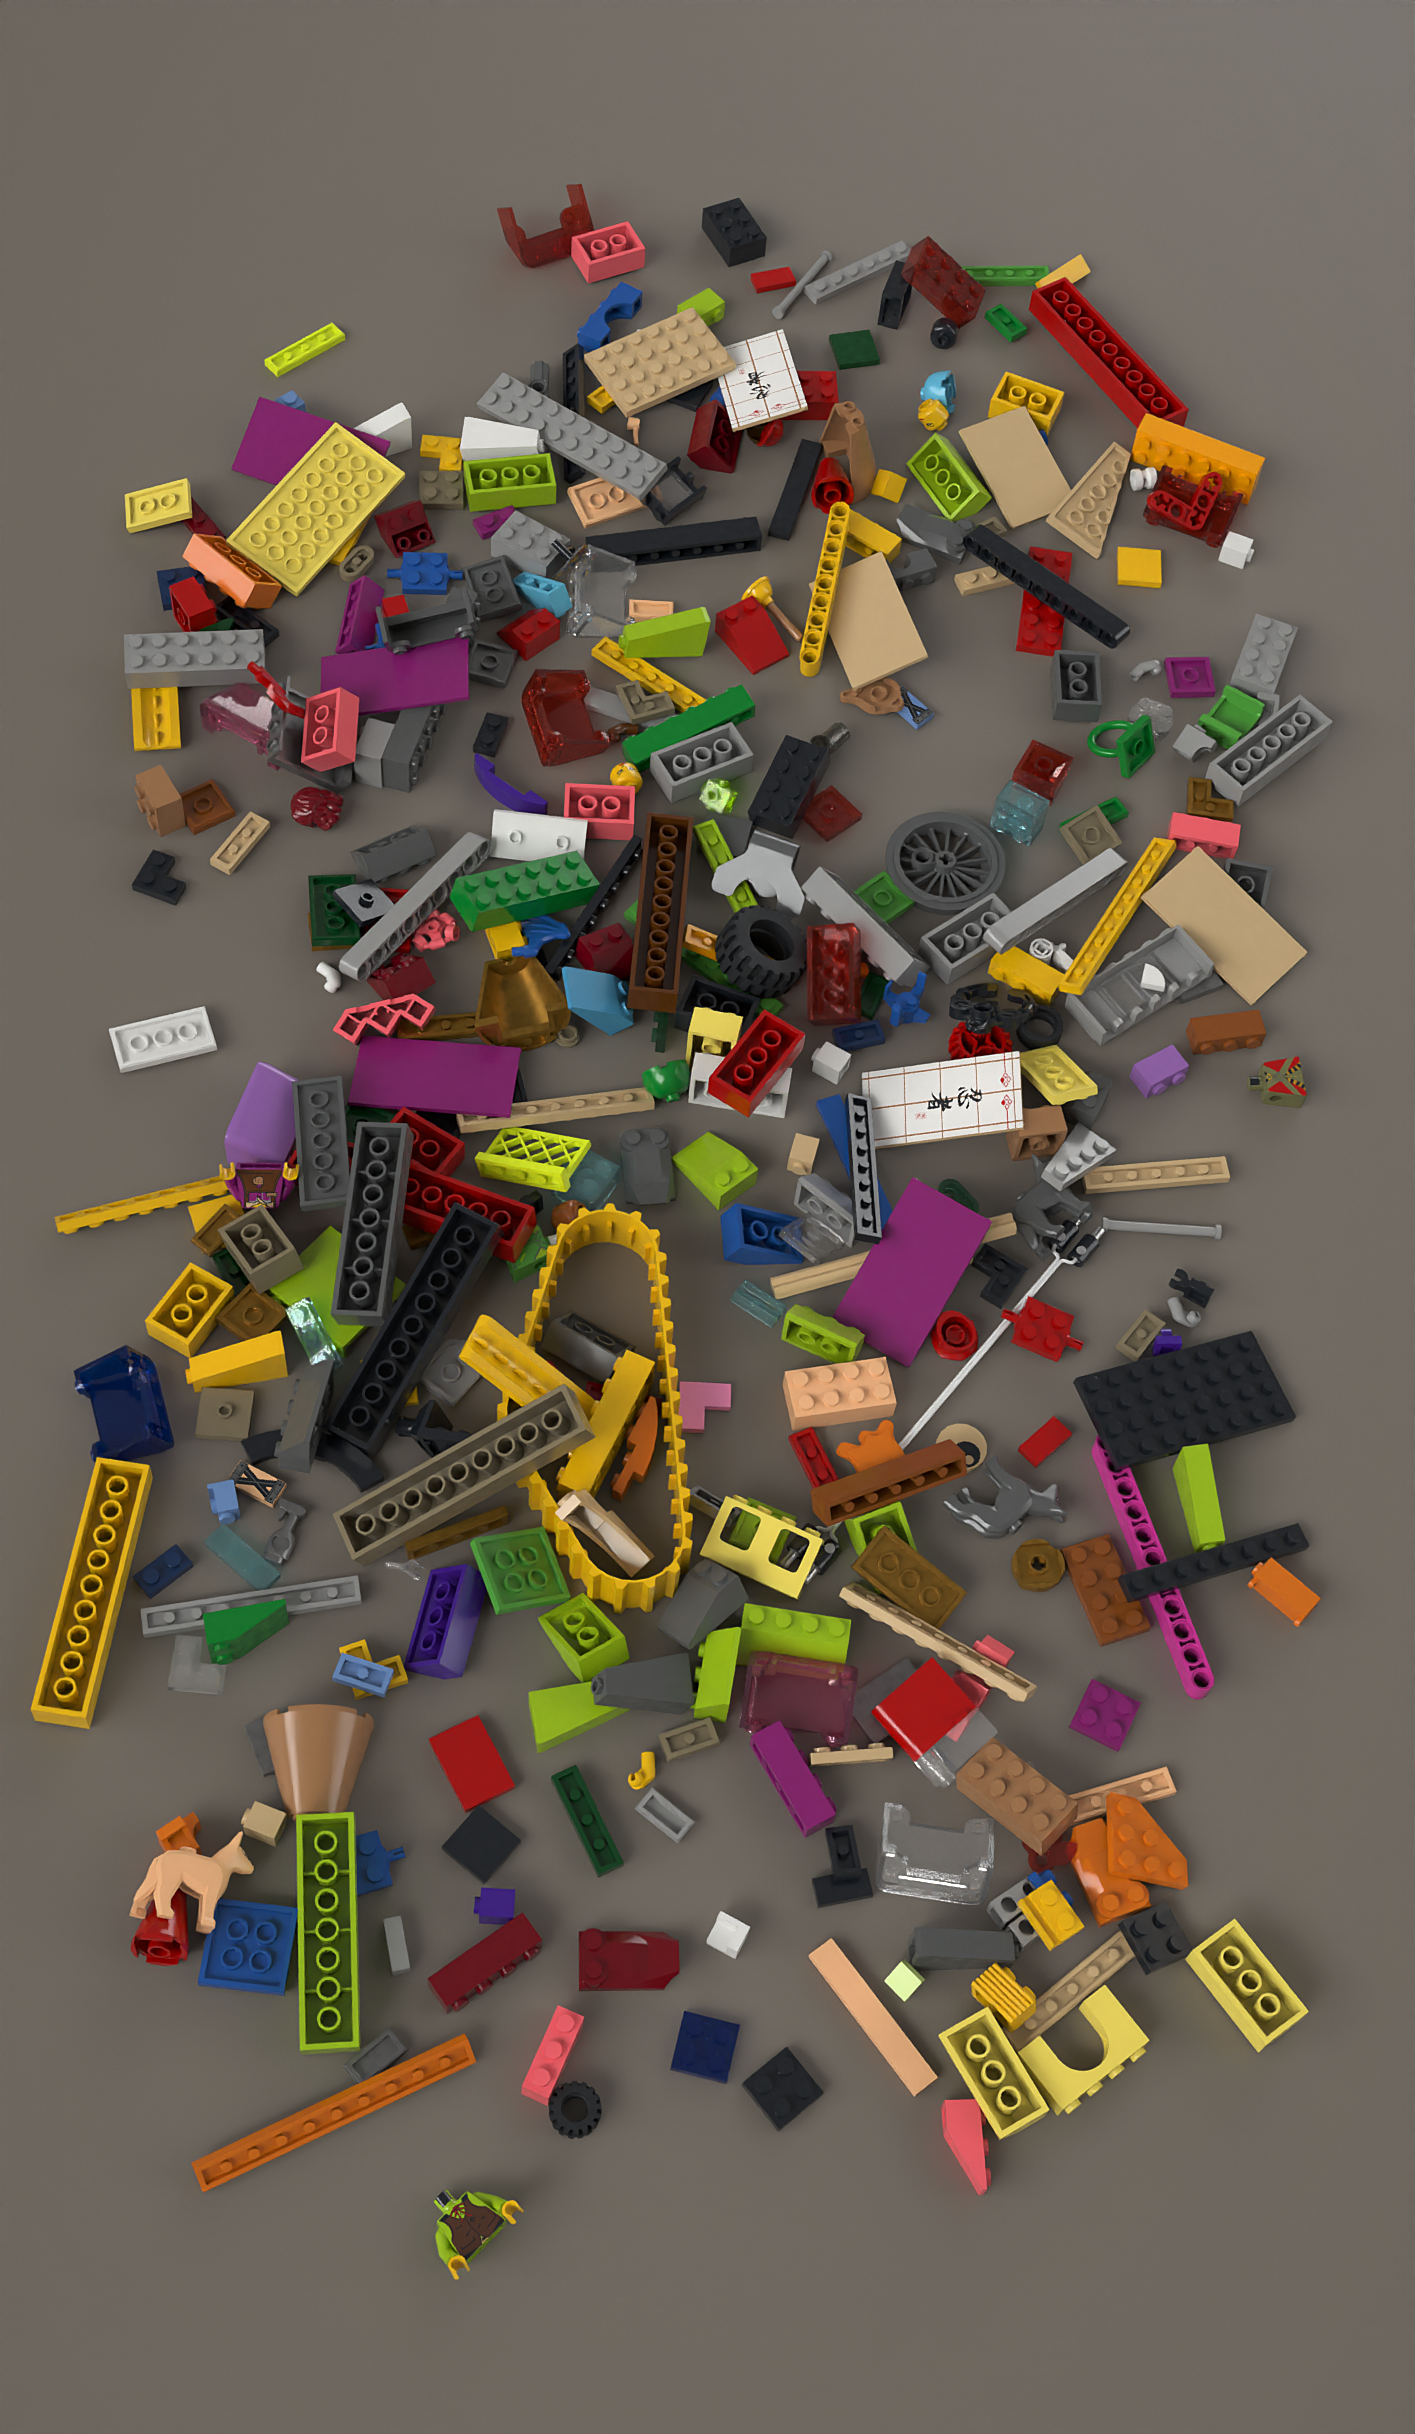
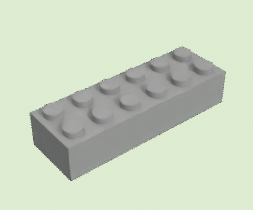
(192, 658)
(1268, 750)
(877, 937)

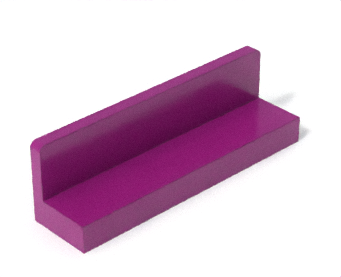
(359, 616)

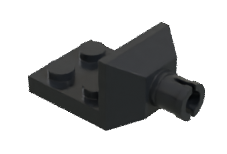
(430, 1429)

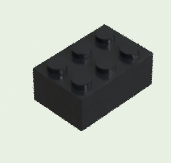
(734, 232)
(719, 998)

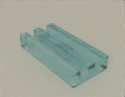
(759, 1314)

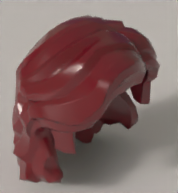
(316, 807)

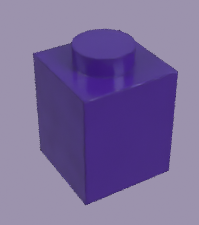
(495, 1906)

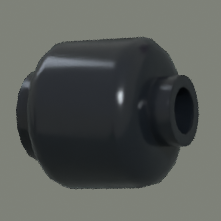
(944, 333)

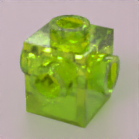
(718, 795)

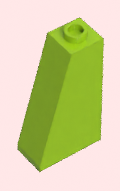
(667, 636)
(1199, 1497)
(566, 1713)

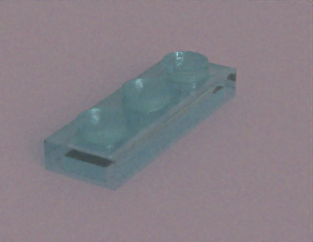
(312, 1332)

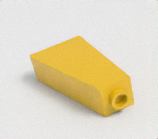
(239, 1363)

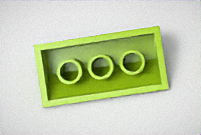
(948, 479)
(792, 1634)

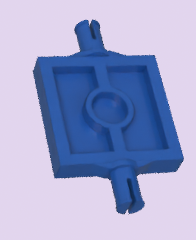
(424, 573)
(374, 1863)

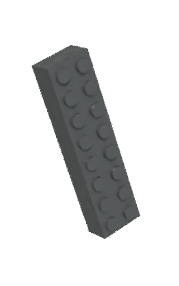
(372, 1224)

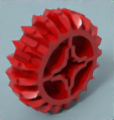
(971, 1041)

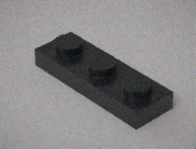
(246, 619)

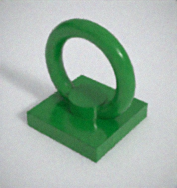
(1133, 746)

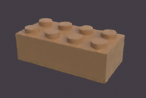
(1017, 1796)

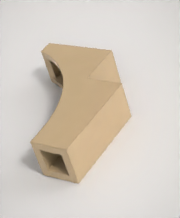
(605, 1529)

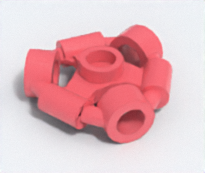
(434, 928)

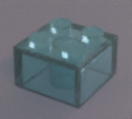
(1019, 813)
(591, 1181)

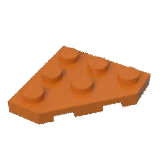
(1140, 1847)

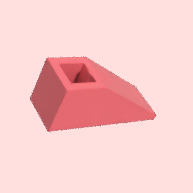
(963, 2132)

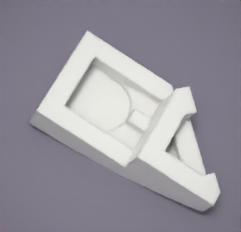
(1060, 959)

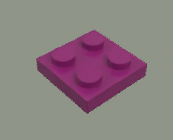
(1189, 677)
(1104, 1715)

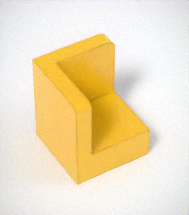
(888, 485)

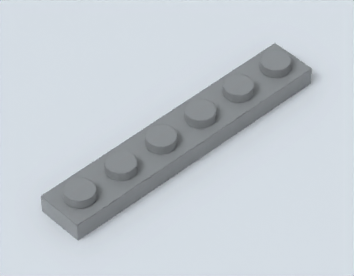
(856, 273)

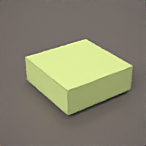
(904, 1980)

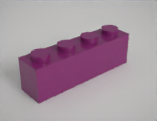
(793, 1779)

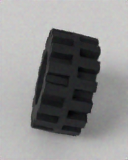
(580, 2091)

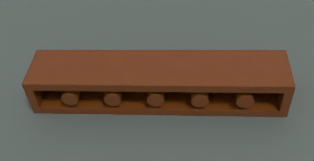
(888, 1482)

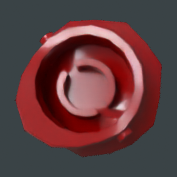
(954, 1336)

